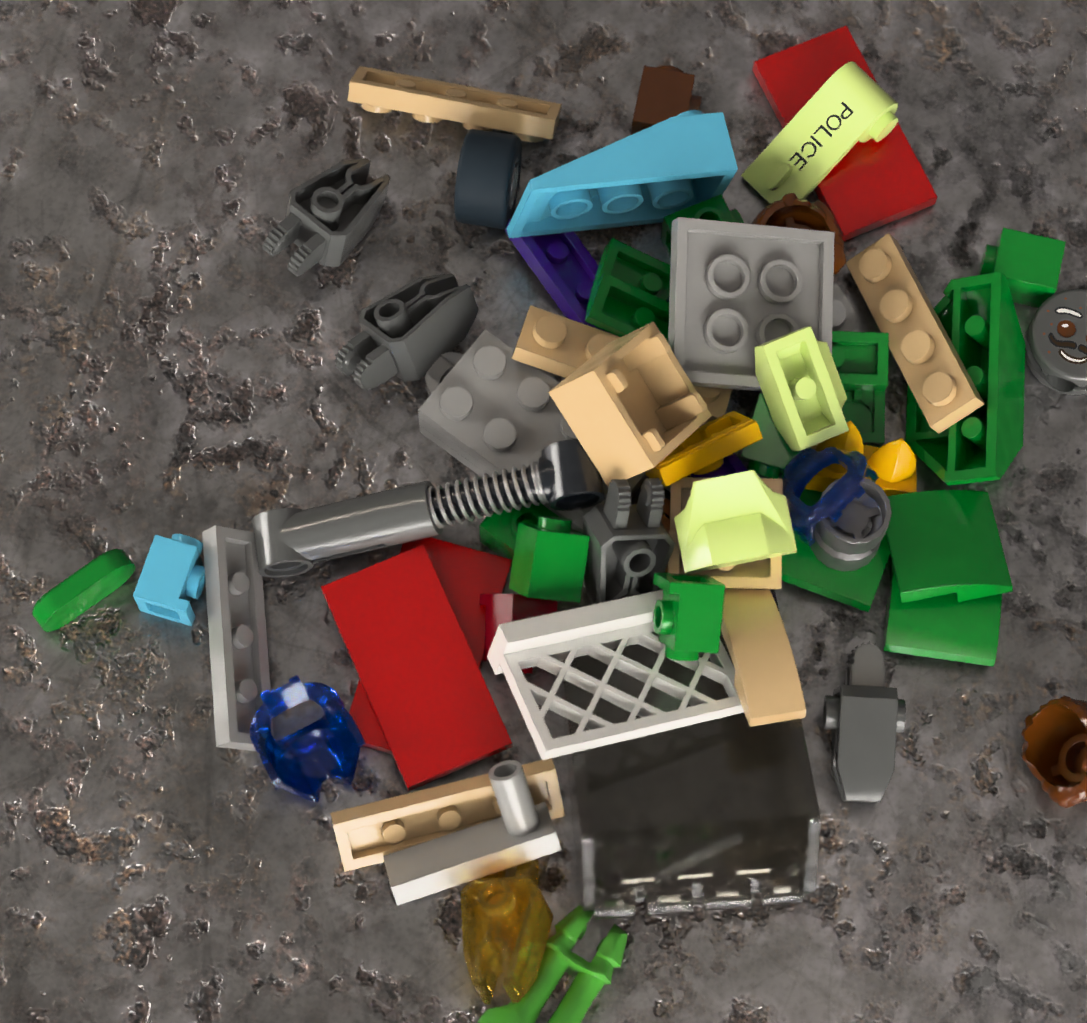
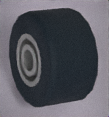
(487, 178)

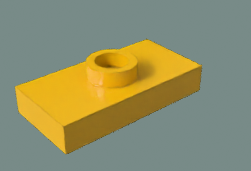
(707, 447)

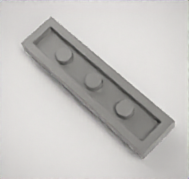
(235, 633)

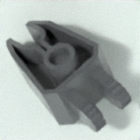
(329, 216)
(408, 331)
(626, 542)
(863, 727)

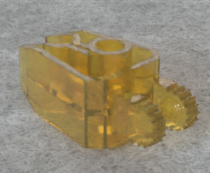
(505, 930)

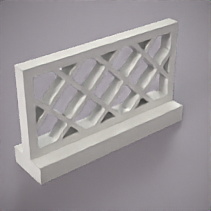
(594, 632)

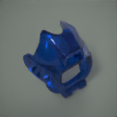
(804, 468)
(313, 753)

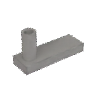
(480, 850)

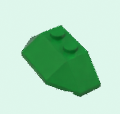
(990, 343)

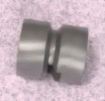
(857, 533)

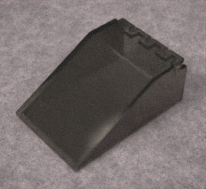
(690, 807)

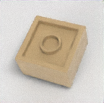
(630, 404)

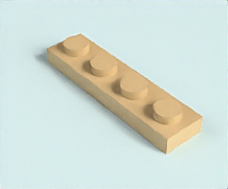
(438, 100)
(915, 334)
(564, 345)
(410, 819)

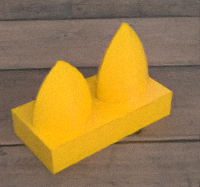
(892, 462)

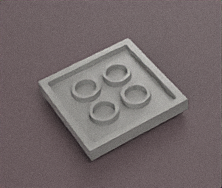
(741, 289)

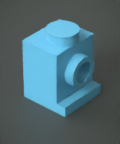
(171, 578)

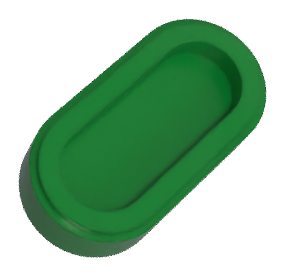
(83, 589)

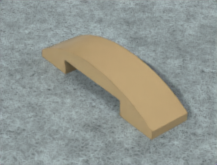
(761, 657)

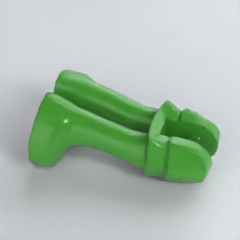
(557, 960)

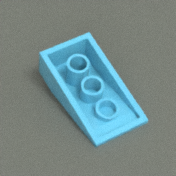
(631, 179)

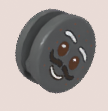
(1059, 342)

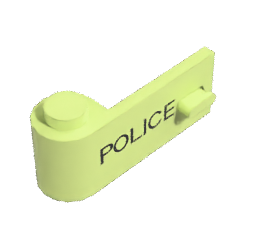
(838, 116)

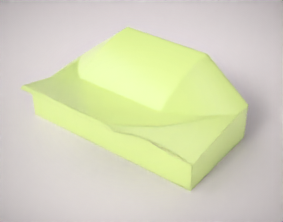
(801, 388)
(733, 523)

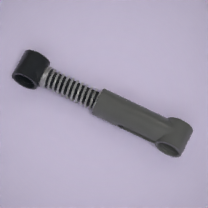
(296, 539)

